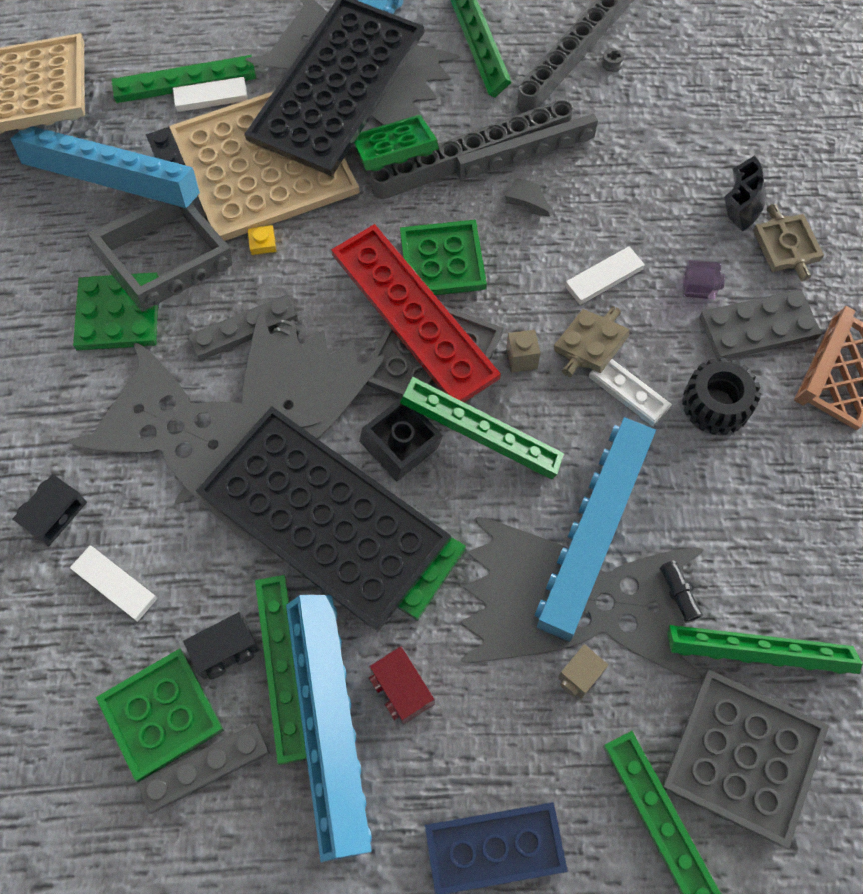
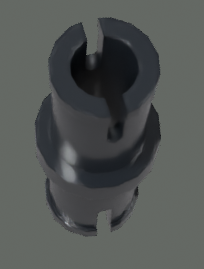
(681, 591)

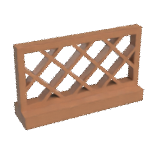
(824, 361)

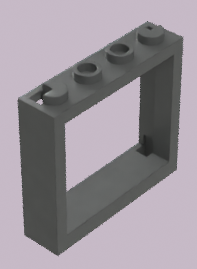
(143, 221)

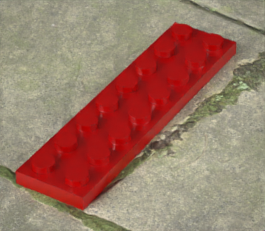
(416, 315)

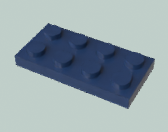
(495, 848)

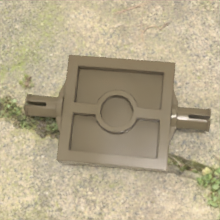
(788, 242)
(591, 341)

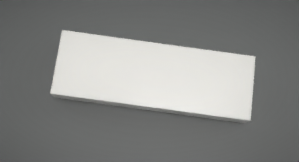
(210, 94)
(604, 275)
(631, 392)
(113, 583)

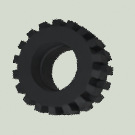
(727, 378)

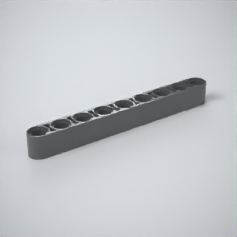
(568, 52)
(441, 163)

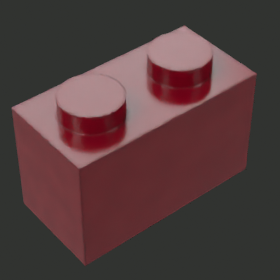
(401, 685)

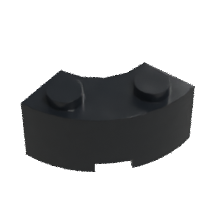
(748, 195)

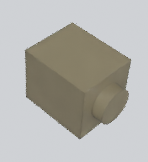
(523, 350)
(582, 672)

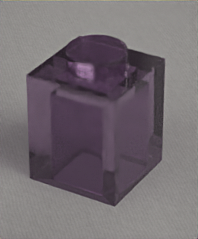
(702, 279)

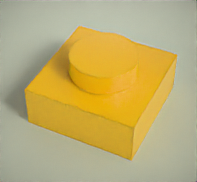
(262, 240)

